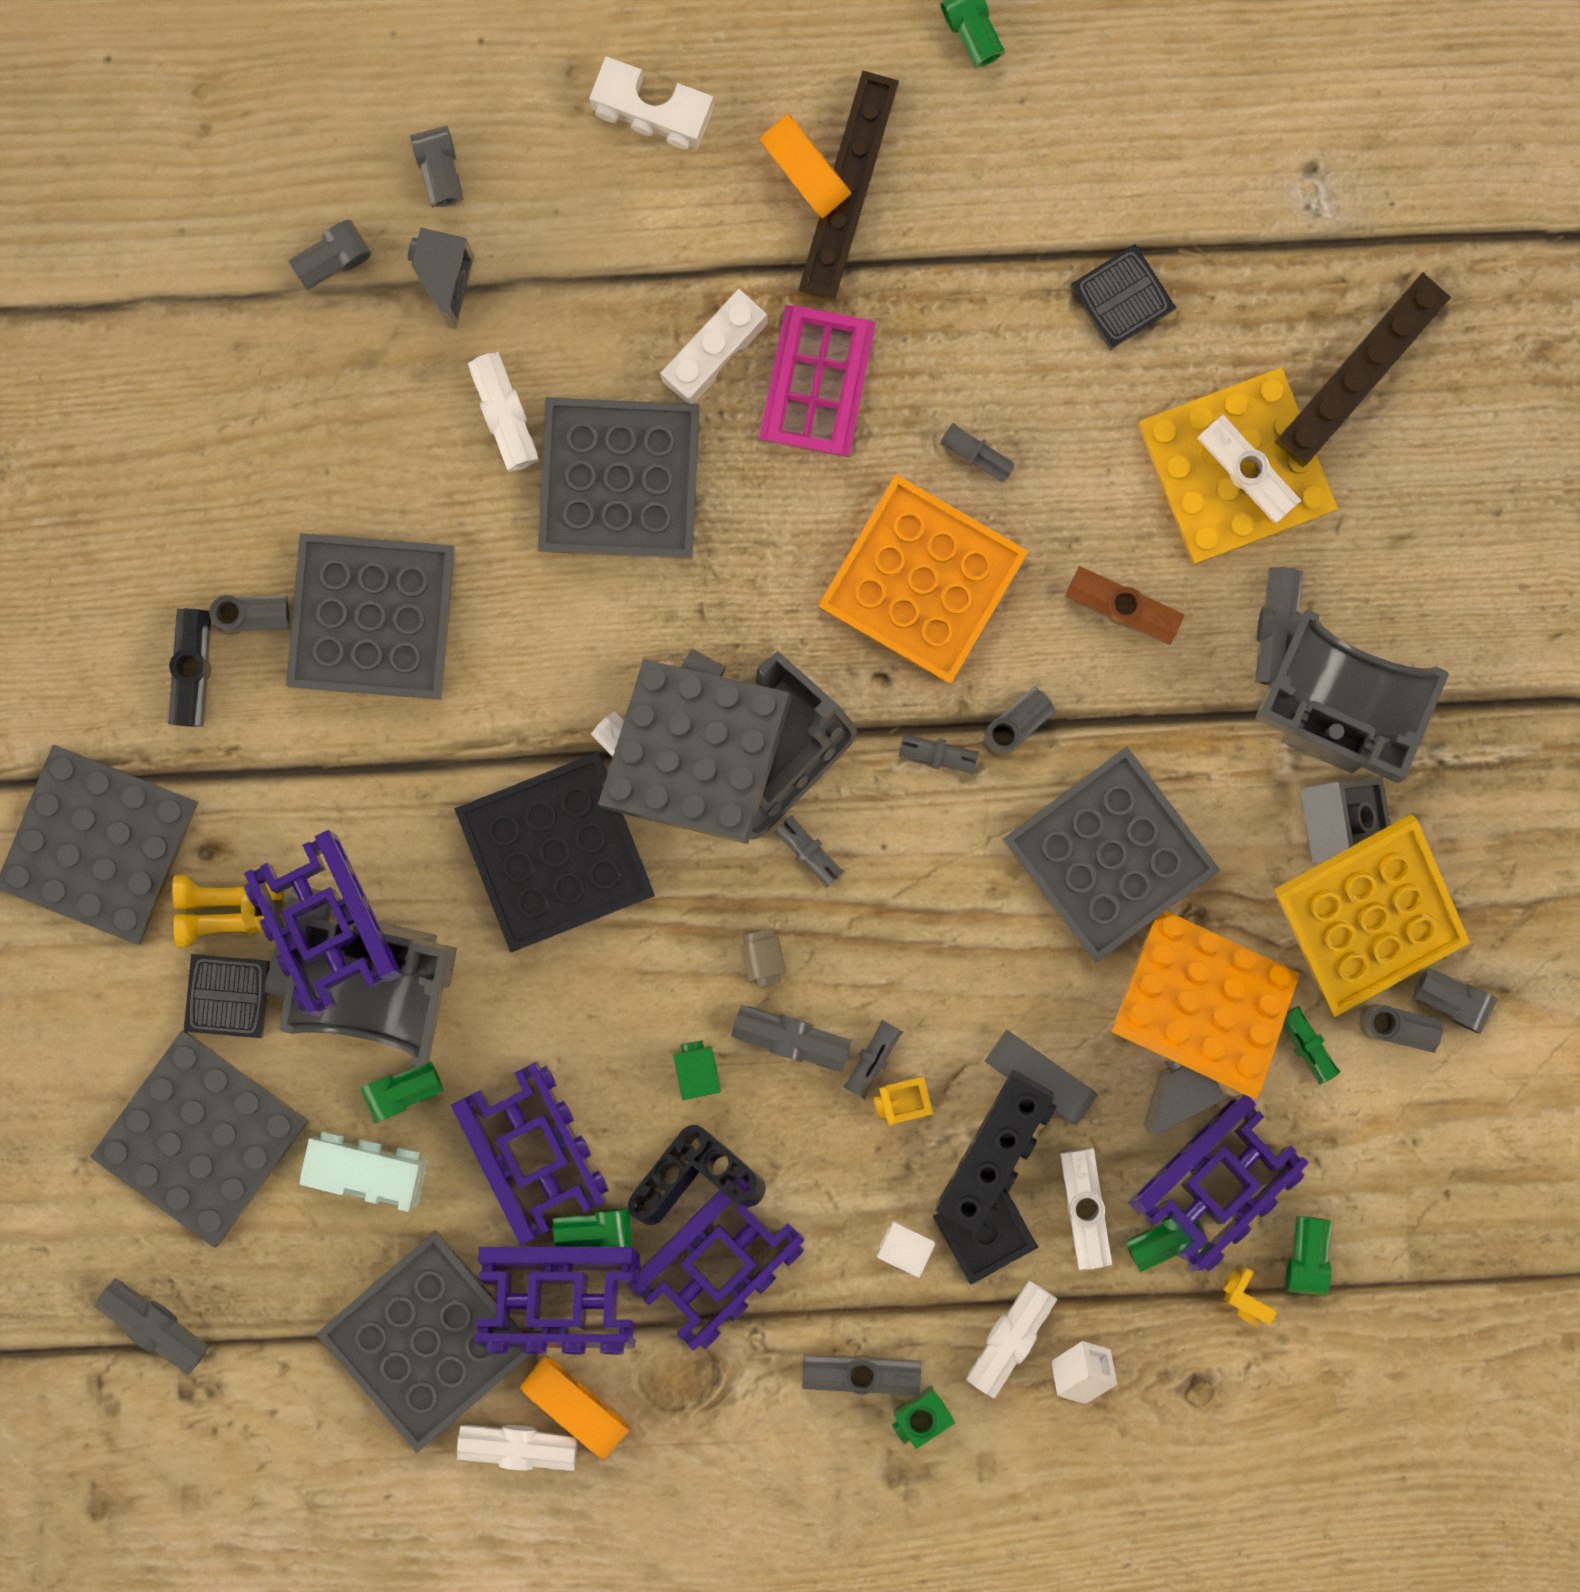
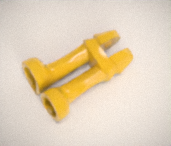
(191, 926)

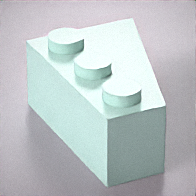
(364, 1170)

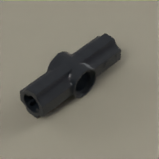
(189, 694)

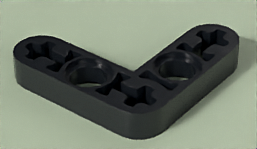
(700, 1161)

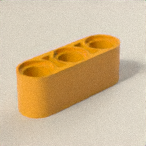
(805, 165)
(575, 1407)

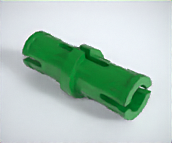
(1310, 1046)

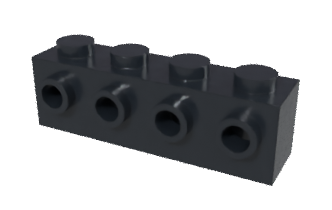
(995, 1152)

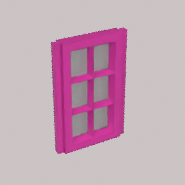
(817, 380)

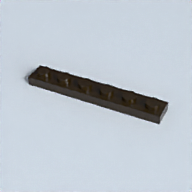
(855, 167)
(1362, 369)

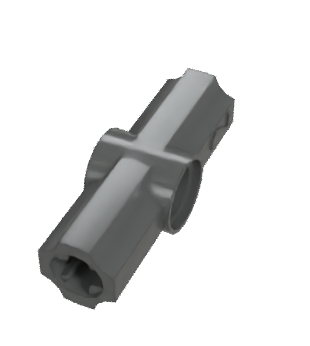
(1277, 620)
(791, 1038)
(151, 1326)
(888, 1376)

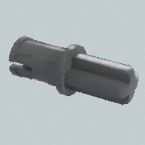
(977, 453)

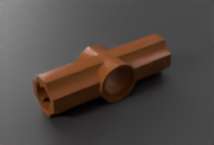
(1148, 615)

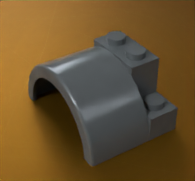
(1350, 703)
(393, 1013)

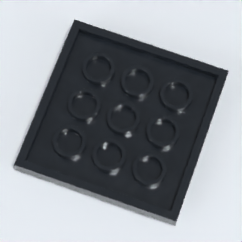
(553, 853)

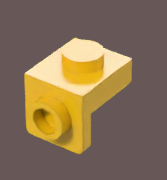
(903, 1101)
(1249, 1307)

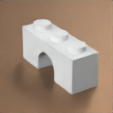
(680, 119)
(707, 352)

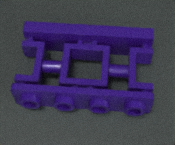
(349, 910)
(1199, 1161)
(499, 1167)
(558, 1268)
(739, 1285)

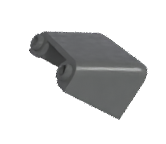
(809, 744)

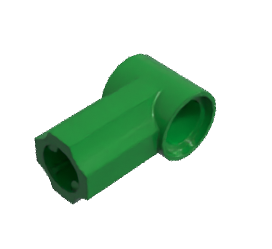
(974, 28)
(393, 1094)
(599, 1229)
(1159, 1243)
(1309, 1267)

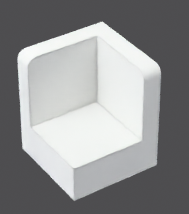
(905, 1248)
(1084, 1372)

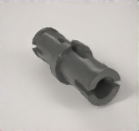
(938, 753)
(809, 851)
(873, 1059)

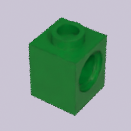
(696, 1070)
(931, 1402)

